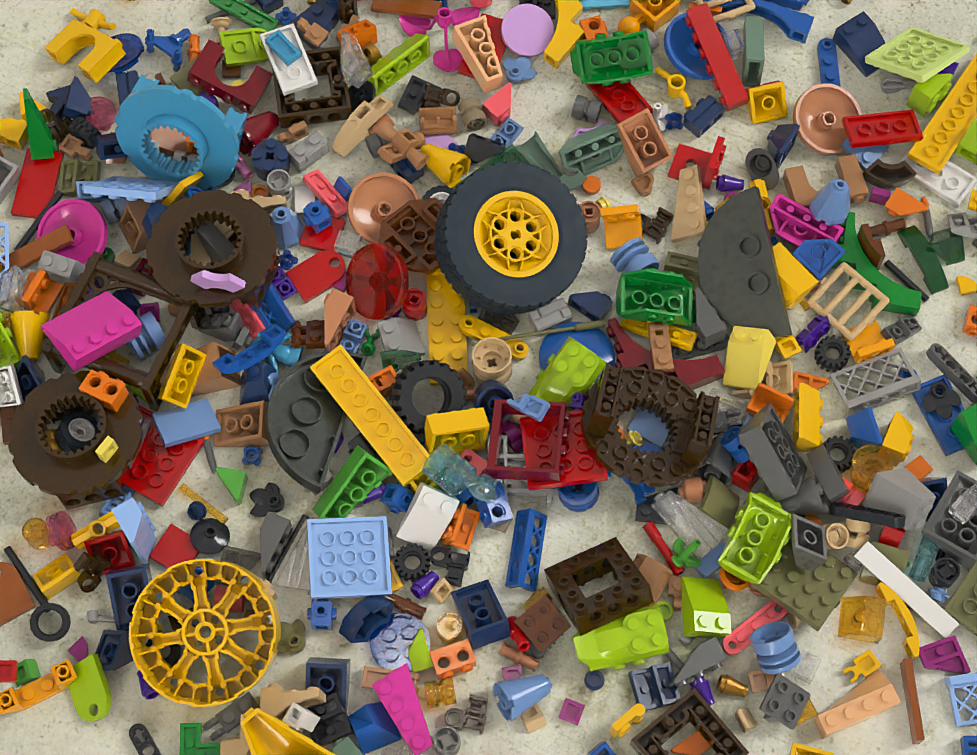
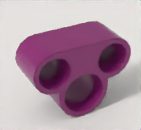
(514, 436)

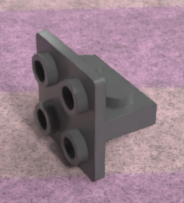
(784, 702)

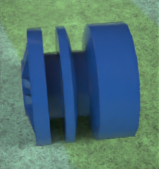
(577, 500)

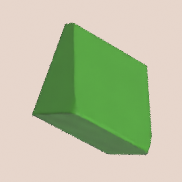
(27, 672)

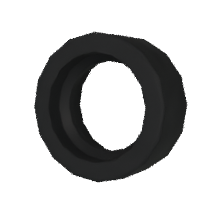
(34, 626)

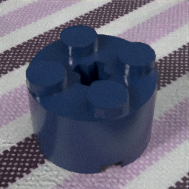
(268, 157)
(490, 391)

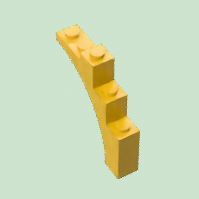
(566, 32)

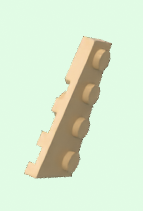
(689, 208)

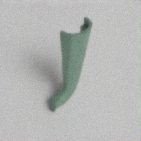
(538, 155)

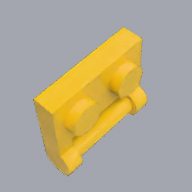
(622, 725)

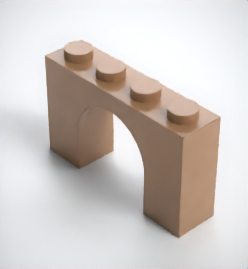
(847, 170)

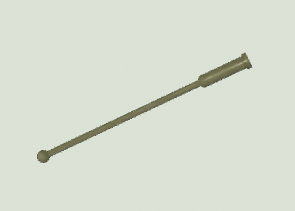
(577, 327)

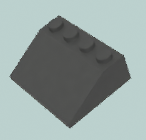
(773, 453)
(948, 534)

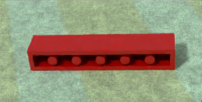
(716, 56)

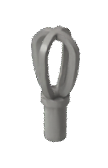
(900, 84)

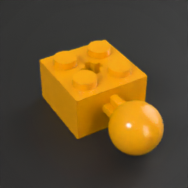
(650, 13)

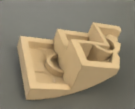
(777, 376)

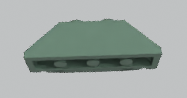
(592, 149)

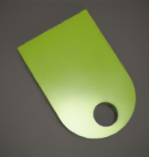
(243, 47)
(90, 689)

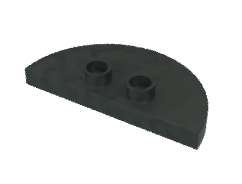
(741, 268)
(305, 423)

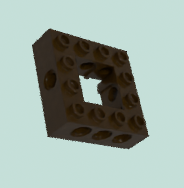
(317, 110)
(607, 605)
(688, 709)

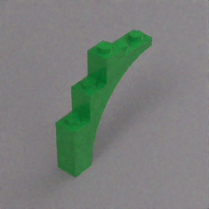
(901, 299)

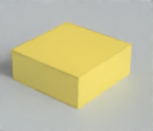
(106, 449)

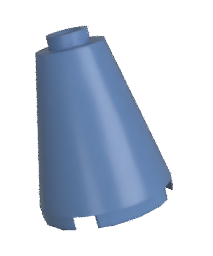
(520, 694)

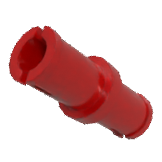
(518, 635)

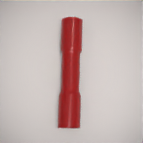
(656, 537)

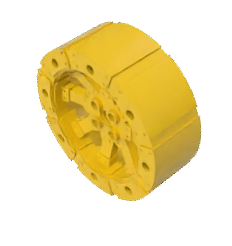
(145, 626)

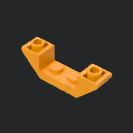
(38, 690)

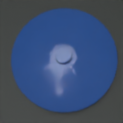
(683, 51)
(592, 339)

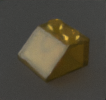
(862, 618)

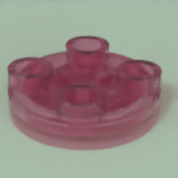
(102, 113)
(60, 529)

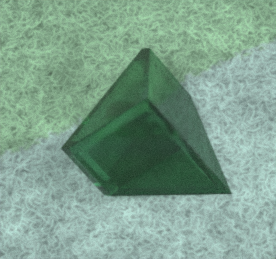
(948, 246)

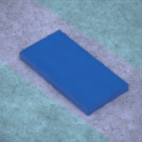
(939, 426)

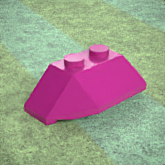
(797, 223)

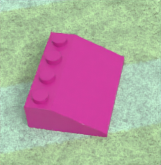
(92, 329)

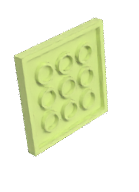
(917, 54)

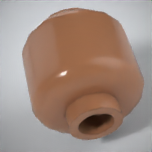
(692, 489)

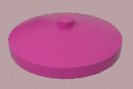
(85, 224)

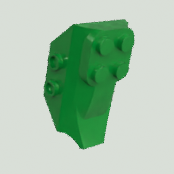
(612, 58)
(655, 297)

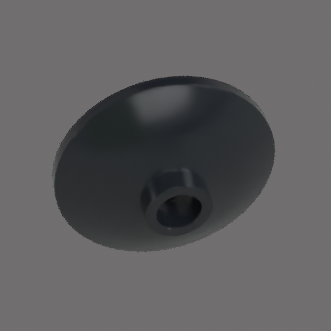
(358, 95)
(209, 543)

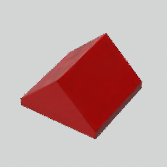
(114, 546)

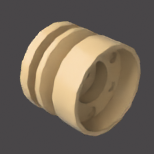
(492, 360)

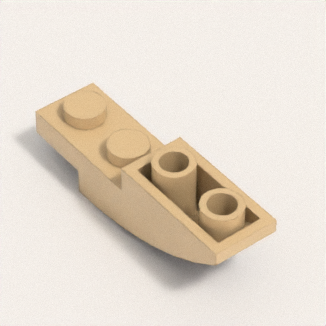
(356, 126)

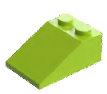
(704, 609)

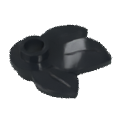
(942, 403)
(264, 498)

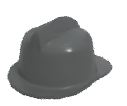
(762, 166)

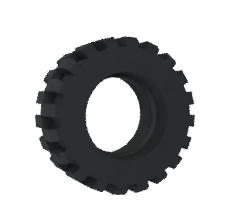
(410, 376)

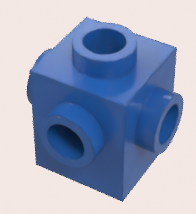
(317, 216)
(397, 498)
(321, 614)

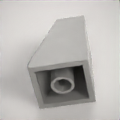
(901, 493)

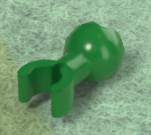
(368, 347)

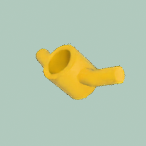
(93, 19)
(672, 91)

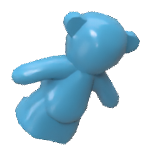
(283, 353)

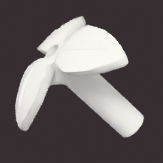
(659, 113)

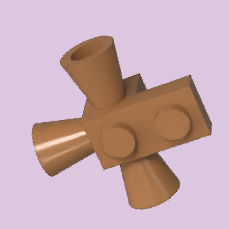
(402, 146)

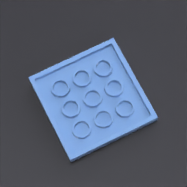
(131, 188)
(348, 557)

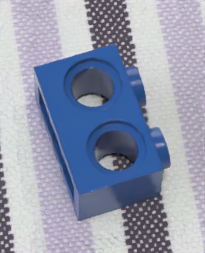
(499, 507)

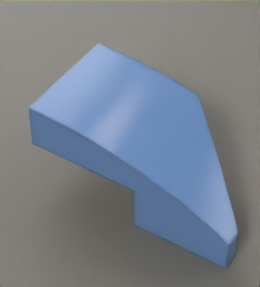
(530, 406)

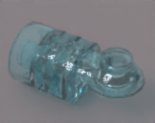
(456, 474)

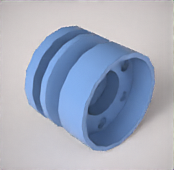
(634, 257)
(150, 335)
(775, 647)

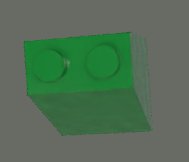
(966, 430)

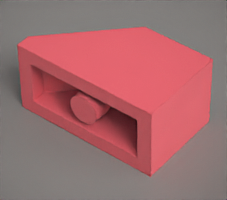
(498, 106)

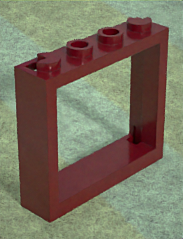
(557, 409)

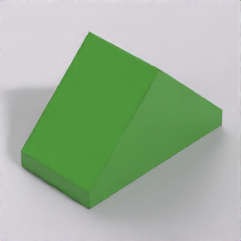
(234, 481)

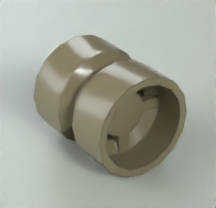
(472, 114)

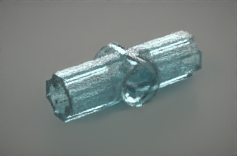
(922, 561)

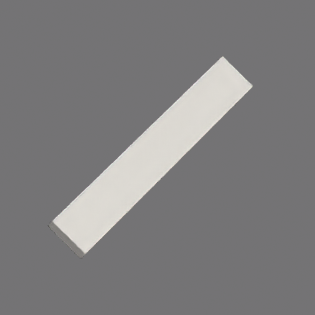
(906, 589)

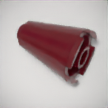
(257, 130)

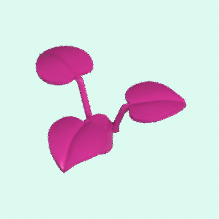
(443, 59)

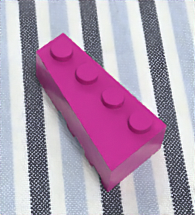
(403, 705)

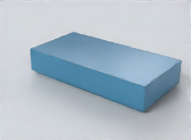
(283, 47)

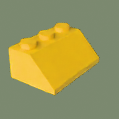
(794, 277)
(182, 376)
(807, 418)
(457, 429)

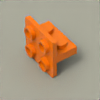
(41, 292)
(765, 394)
(461, 528)

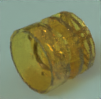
(867, 462)

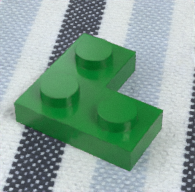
(192, 743)

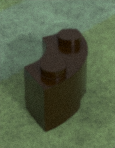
(888, 175)

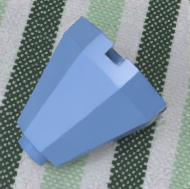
(832, 203)
(287, 227)

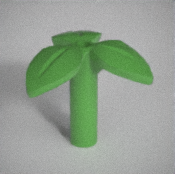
(683, 554)

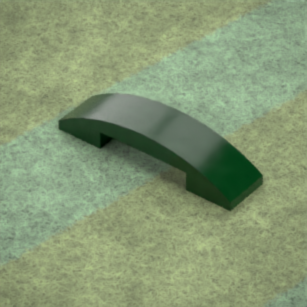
(926, 259)

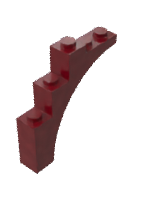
(691, 372)

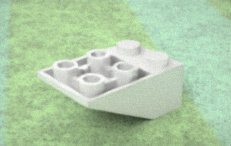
(9, 387)

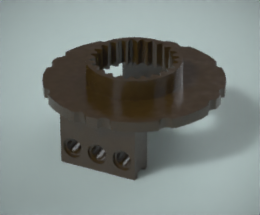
(253, 260)
(687, 417)
(81, 476)

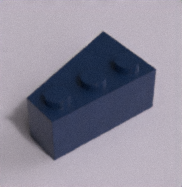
(321, 12)

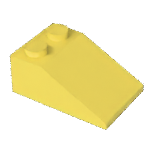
(747, 357)

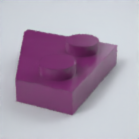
(944, 656)

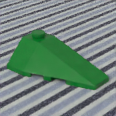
(38, 131)

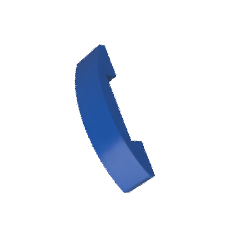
(252, 355)

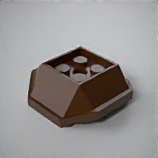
(405, 226)

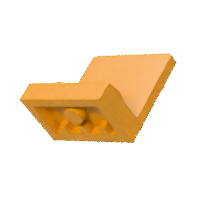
(621, 224)
(869, 343)

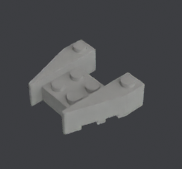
(518, 487)

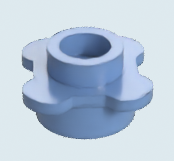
(938, 594)

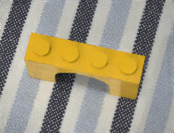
(79, 35)

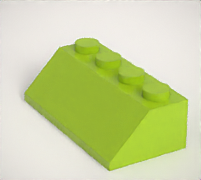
(399, 62)

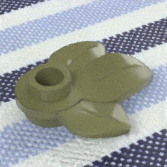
(289, 634)

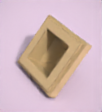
(441, 590)

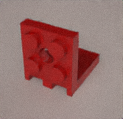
(708, 162)

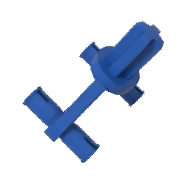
(169, 45)

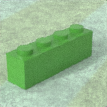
(352, 483)

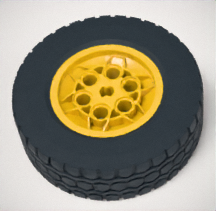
(489, 274)

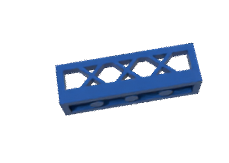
(276, 311)
(523, 547)

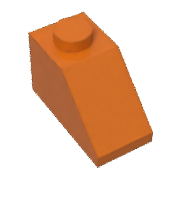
(904, 204)

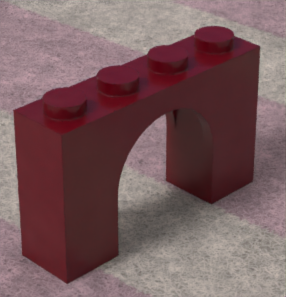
(244, 96)

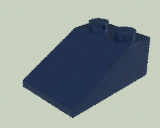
(858, 39)
(124, 589)
(481, 614)
(330, 676)

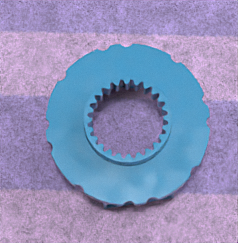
(165, 105)

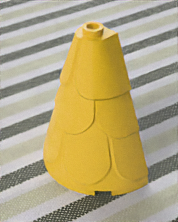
(274, 737)

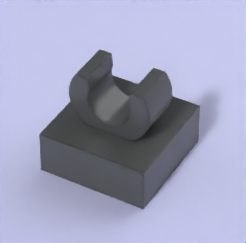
(242, 339)

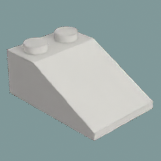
(427, 516)

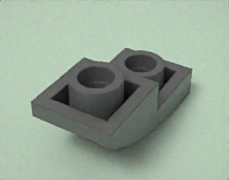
(902, 329)

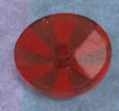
(377, 281)

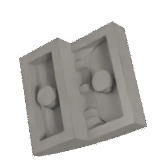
(962, 225)

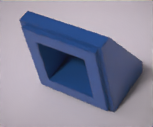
(343, 188)

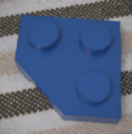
(818, 255)

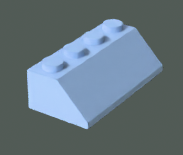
(136, 527)

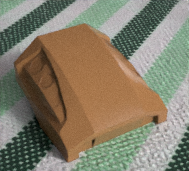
(655, 574)

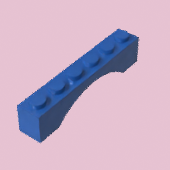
(791, 22)

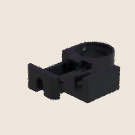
(456, 563)

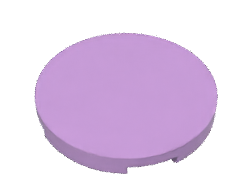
(527, 30)

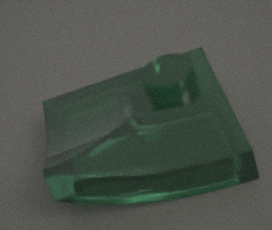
(398, 358)

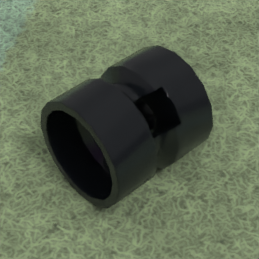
(944, 573)

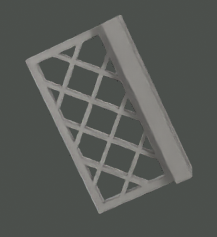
(885, 392)

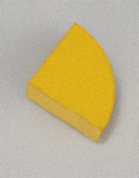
(966, 285)

